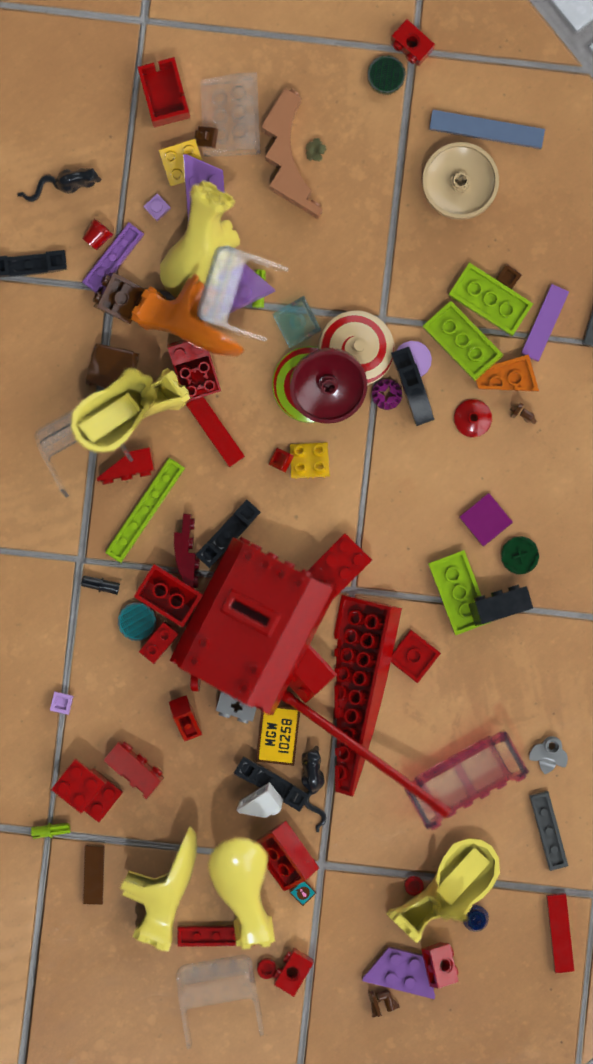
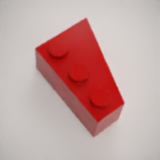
(134, 768)

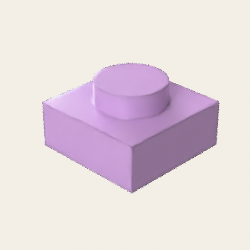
(157, 207)
(61, 703)

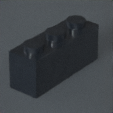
(500, 605)

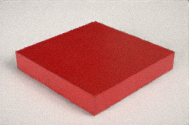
(414, 656)

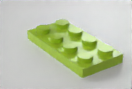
(490, 299)
(462, 341)
(457, 589)

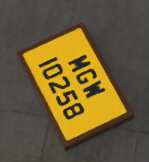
(278, 736)

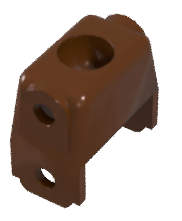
(109, 365)

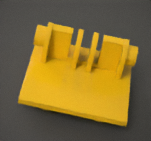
(173, 160)
(309, 460)

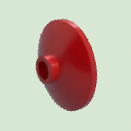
(466, 425)

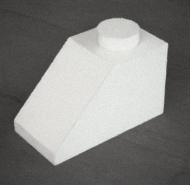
(261, 803)

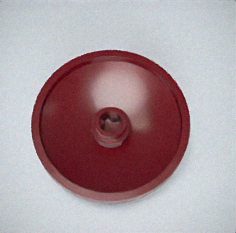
(328, 385)

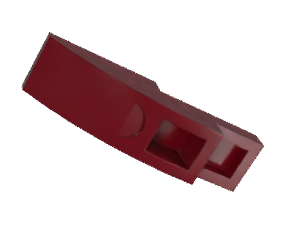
(186, 561)

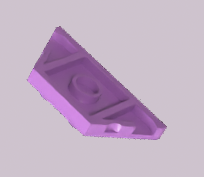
(199, 171)
(250, 289)
(401, 971)

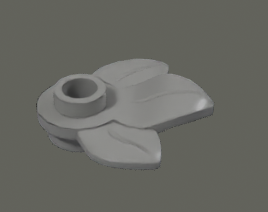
(549, 757)

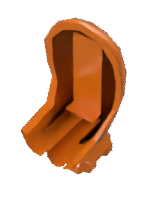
(181, 319)

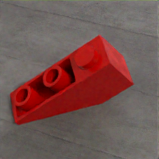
(124, 469)

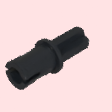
(100, 584)

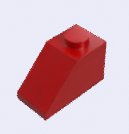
(185, 718)

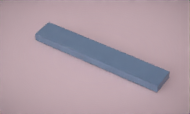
(487, 129)

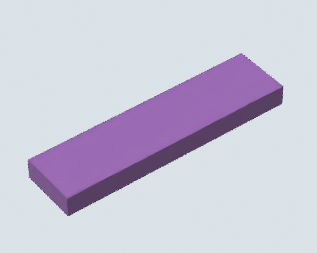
(113, 257)
(545, 322)

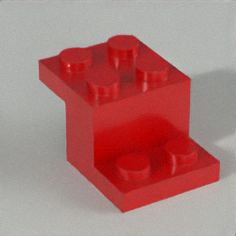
(87, 790)

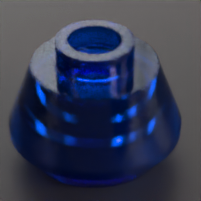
(479, 914)

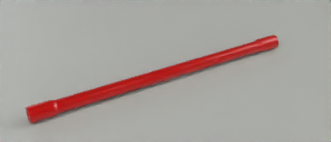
(435, 804)

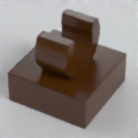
(206, 137)

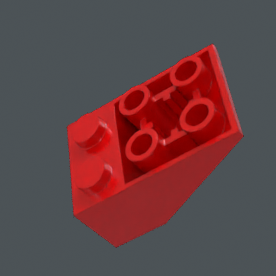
(193, 369)

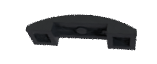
(33, 264)
(232, 528)
(261, 776)

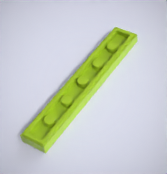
(145, 510)

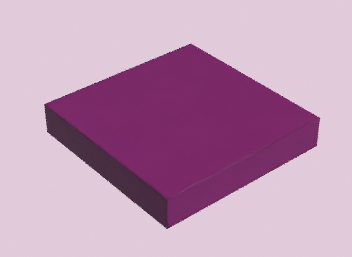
(485, 519)

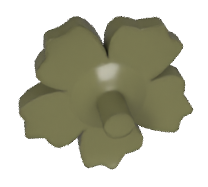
(315, 150)

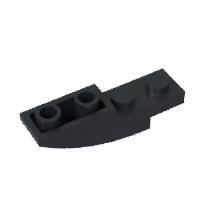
(413, 386)

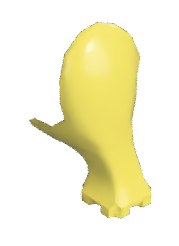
(202, 237)
(112, 415)
(237, 874)
(461, 880)
(162, 895)

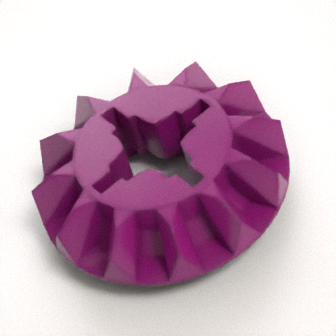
(378, 398)

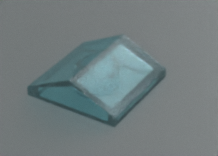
(297, 322)

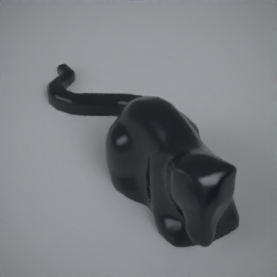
(67, 182)
(313, 780)

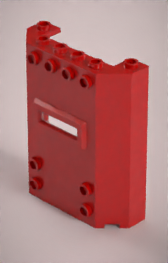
(237, 651)

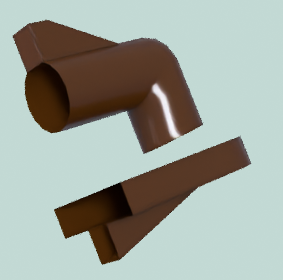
(527, 415)
(385, 995)

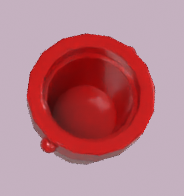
(97, 234)

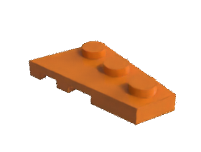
(510, 375)

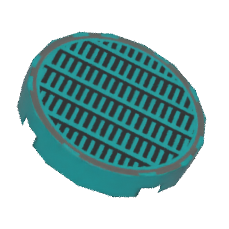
(137, 621)

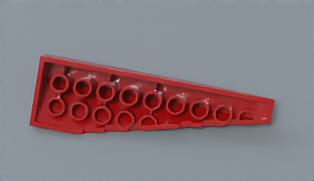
(363, 660)

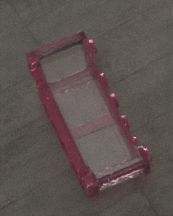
(469, 776)

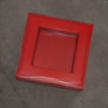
(281, 460)

